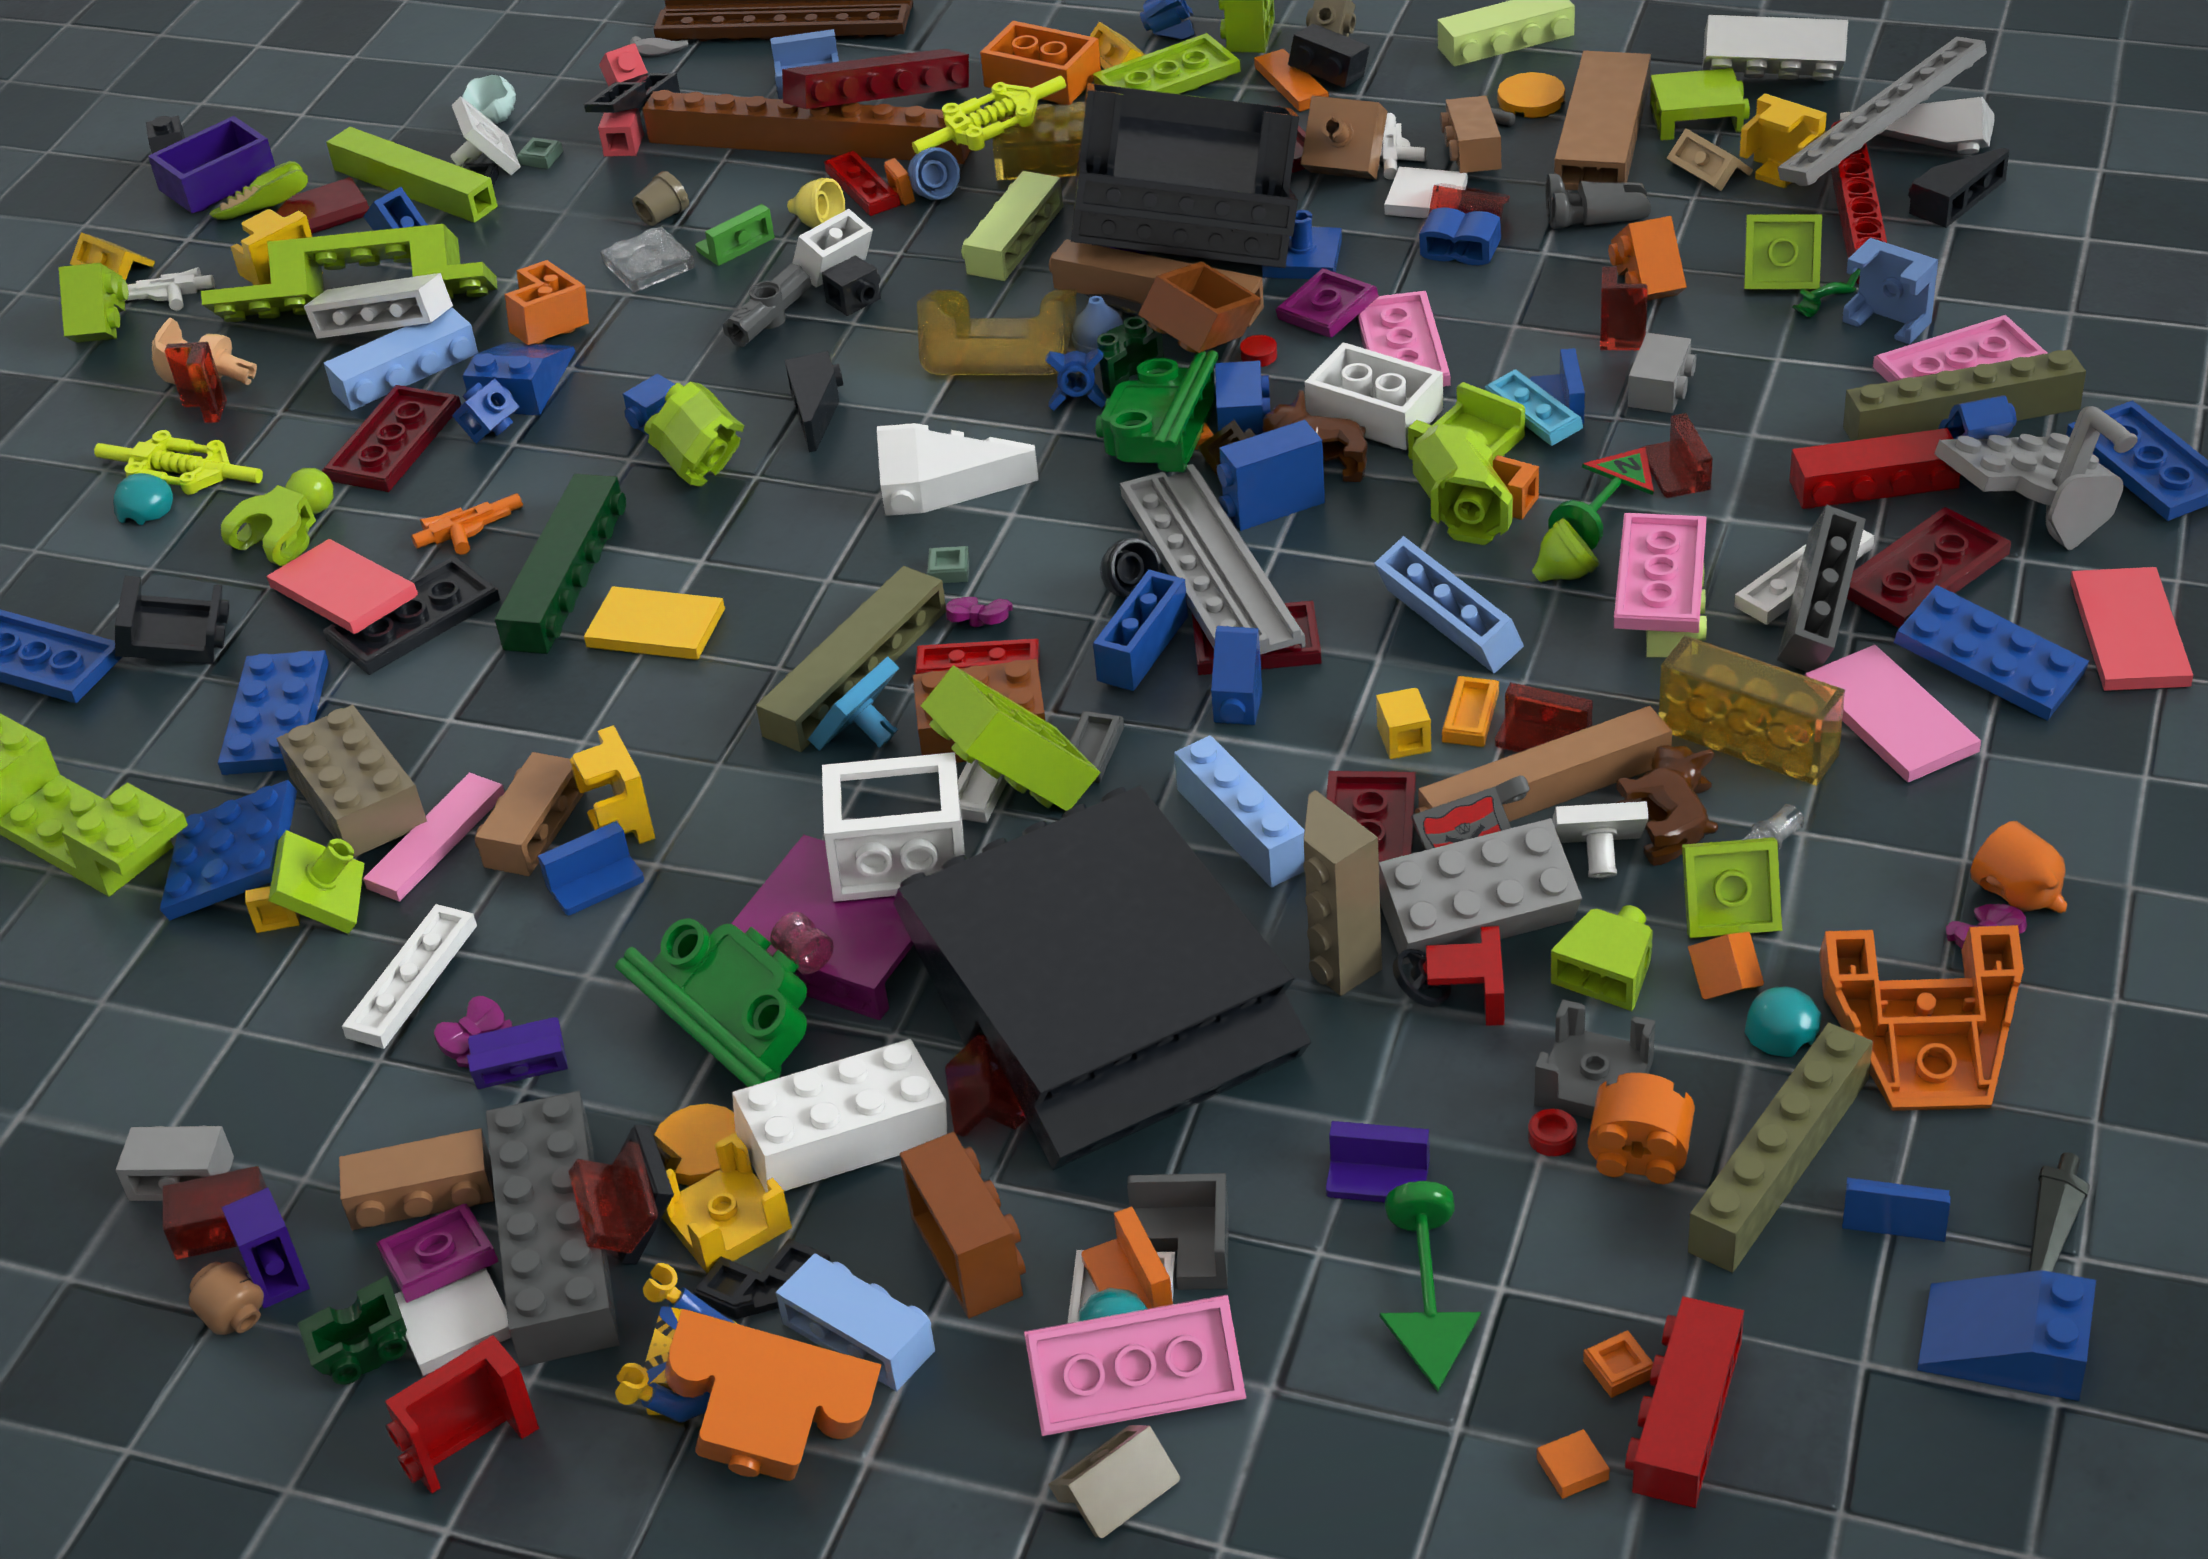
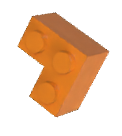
(1649, 256)
(545, 303)

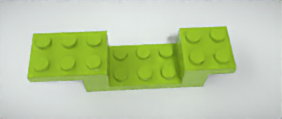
(299, 263)
(72, 827)

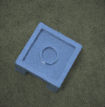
(1892, 285)

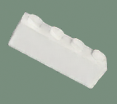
(378, 306)

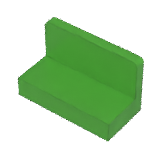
(737, 235)

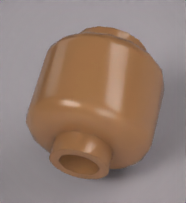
(225, 1298)

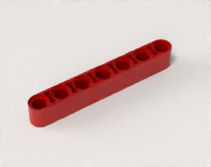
(1857, 200)

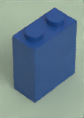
(1271, 475)

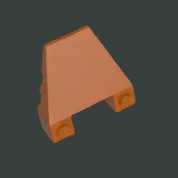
(1931, 1038)

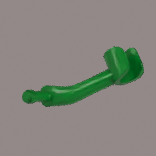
(1811, 300)

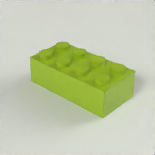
(1008, 740)

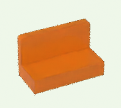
(1129, 1263)

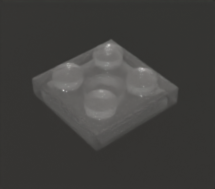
(647, 259)

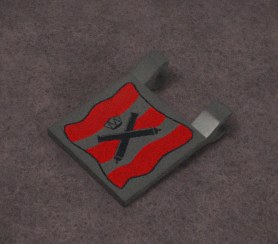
(1470, 815)

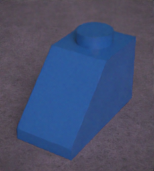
(393, 212)
(1236, 675)

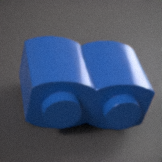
(1460, 236)
(1981, 418)

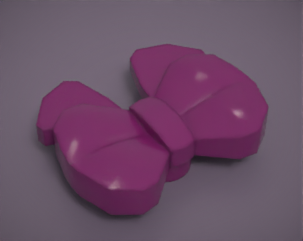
(978, 614)
(1987, 916)
(481, 1017)

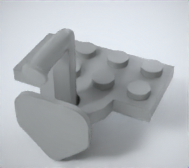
(2049, 470)

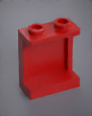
(457, 1408)

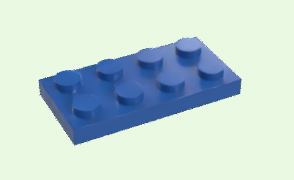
(2160, 465)
(1991, 652)
(52, 657)
(270, 701)

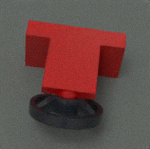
(1457, 965)

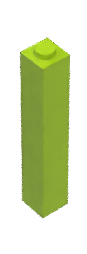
(419, 174)

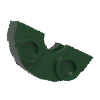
(1125, 349)
(357, 1337)

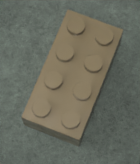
(351, 780)

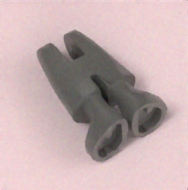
(1594, 202)

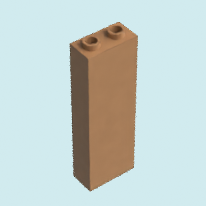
(1603, 118)

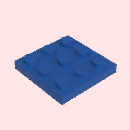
(227, 850)

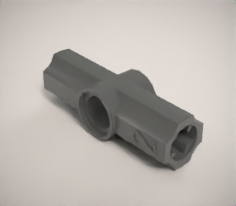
(767, 305)

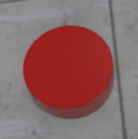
(1259, 348)
(1552, 1132)

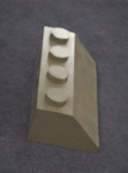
(1341, 896)

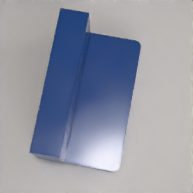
(1567, 385)
(590, 869)
(1896, 1209)

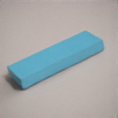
(1543, 412)

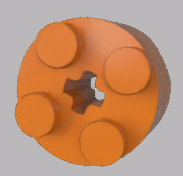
(1641, 1128)

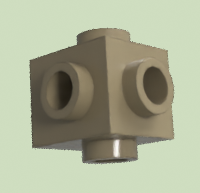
(1333, 15)

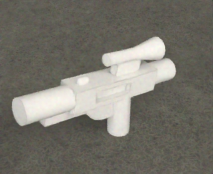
(1397, 148)
(171, 287)

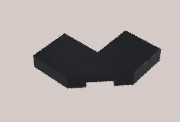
(746, 1292)

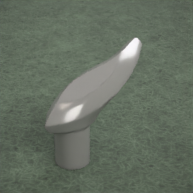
(657, 46)

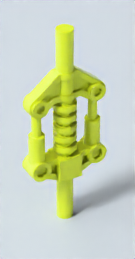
(1007, 100)
(196, 472)

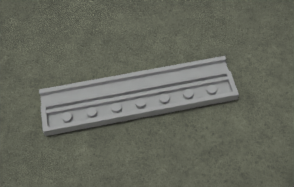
(1207, 551)

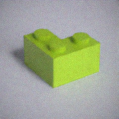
(1247, 24)
(91, 301)

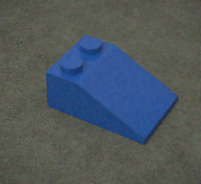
(523, 369)
(2011, 1331)

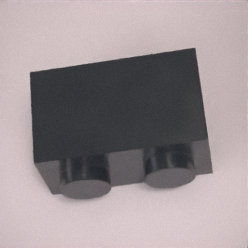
(1328, 55)

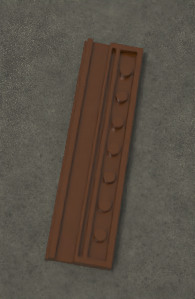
(779, 18)

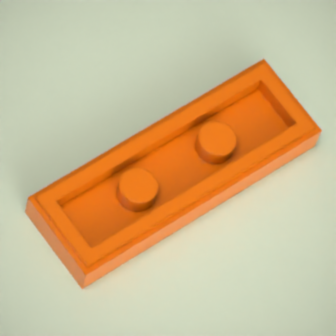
(1290, 82)

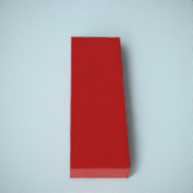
(862, 183)
(964, 655)

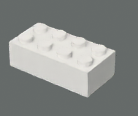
(1776, 46)
(839, 1115)

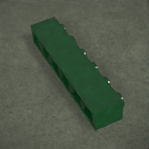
(560, 564)

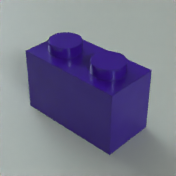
(266, 1246)

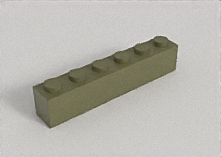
(2032, 385)
(877, 629)
(1779, 1147)

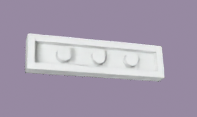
(1774, 590)
(409, 976)

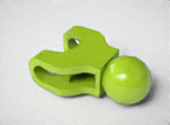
(280, 516)

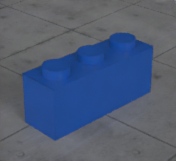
(1140, 630)

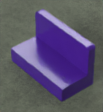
(516, 1053)
(1374, 1159)

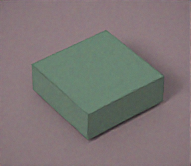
(540, 153)
(949, 564)

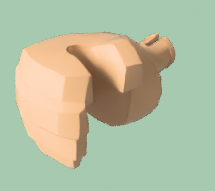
(220, 347)

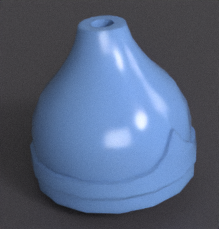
(934, 173)
(1092, 322)

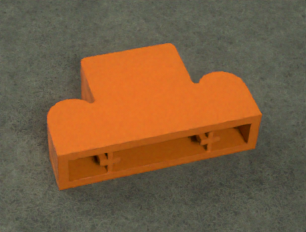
(765, 1393)

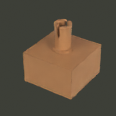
(1344, 137)

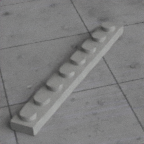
(1881, 111)

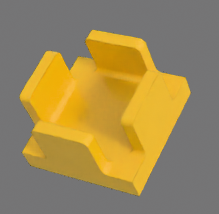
(1778, 134)
(267, 226)
(614, 766)

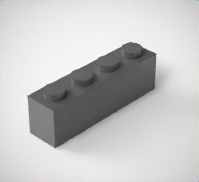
(1821, 589)

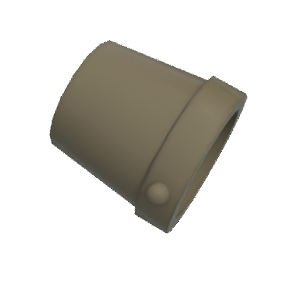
(660, 199)

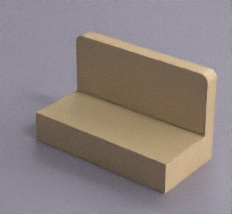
(1705, 160)

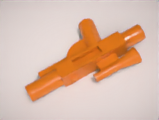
(463, 524)

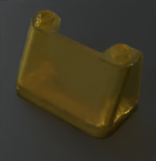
(991, 346)

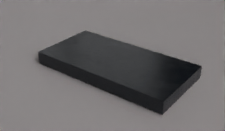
(444, 599)

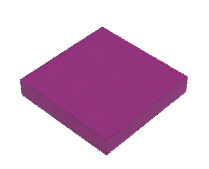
(1327, 303)
(436, 1252)

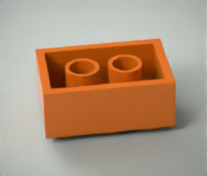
(1035, 54)

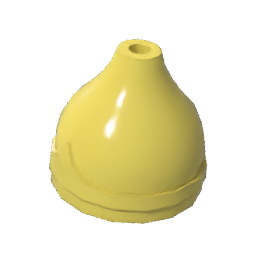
(817, 202)

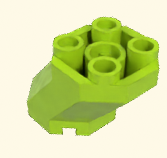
(694, 432)
(1461, 483)

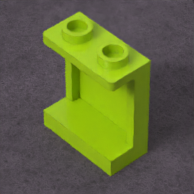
(1695, 97)
(1481, 411)

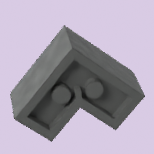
(1187, 1217)

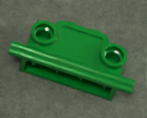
(1160, 412)
(726, 995)

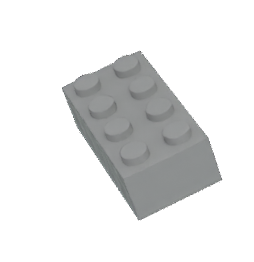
(1495, 879)

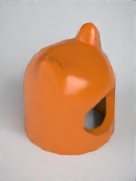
(2021, 869)

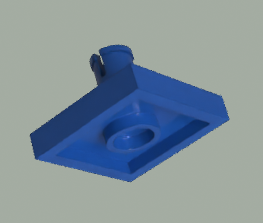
(1308, 250)

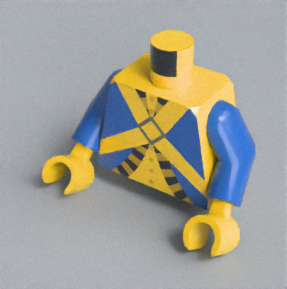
(650, 1382)

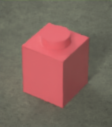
(623, 65)
(621, 133)

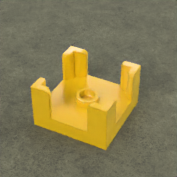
(728, 1209)

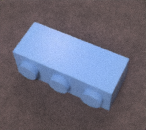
(856, 1319)

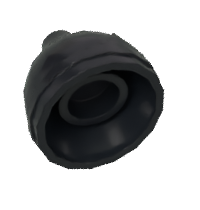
(1126, 565)

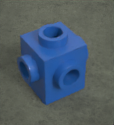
(486, 410)

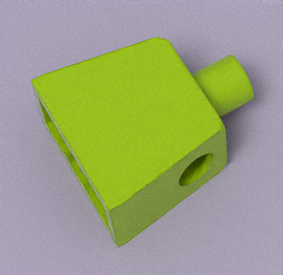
(1605, 956)

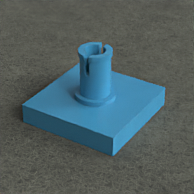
(858, 708)

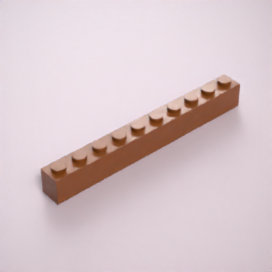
(780, 127)

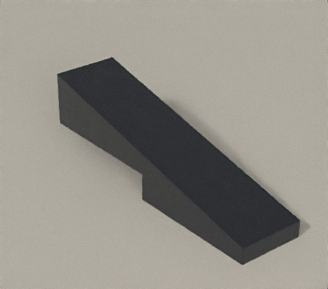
(631, 95)

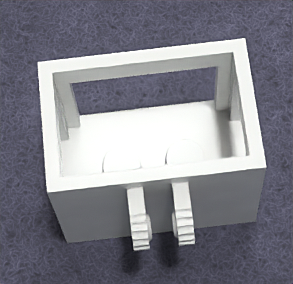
(879, 853)

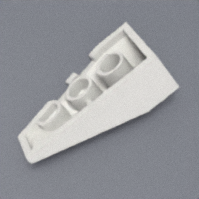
(1948, 125)
(938, 469)

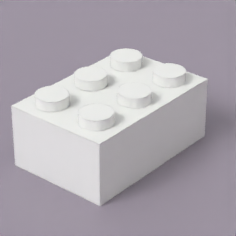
(1375, 393)

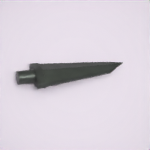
(2056, 1210)

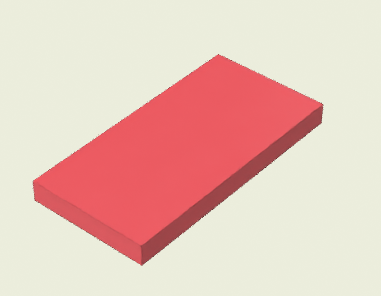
(342, 586)
(2131, 629)

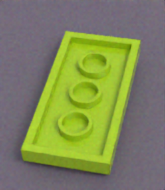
(1174, 68)

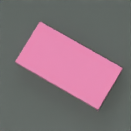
(1404, 330)
(1964, 348)
(1660, 573)
(1897, 714)
(1134, 1365)

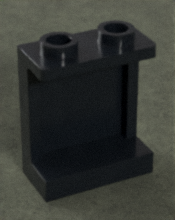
(169, 626)

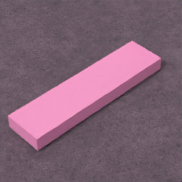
(435, 838)

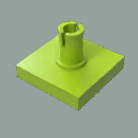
(1783, 251)
(317, 880)
(1732, 887)

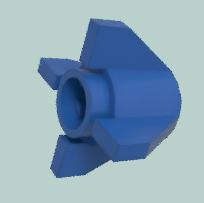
(1167, 18)
(1075, 384)

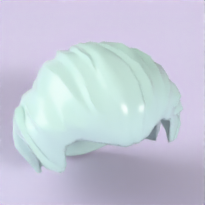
(491, 97)

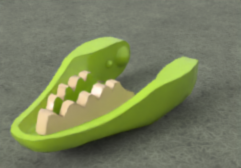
(264, 192)

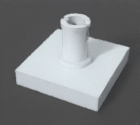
(482, 138)
(1599, 828)

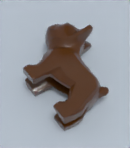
(1340, 437)
(1672, 803)

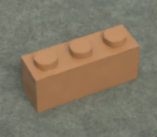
(1471, 134)
(528, 815)
(416, 1179)

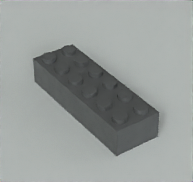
(552, 1281)

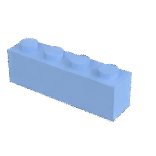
(400, 359)
(1449, 604)
(1240, 810)

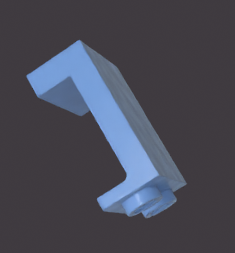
(801, 51)

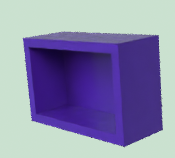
(211, 164)

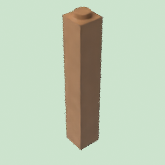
(1123, 273)
(1564, 765)

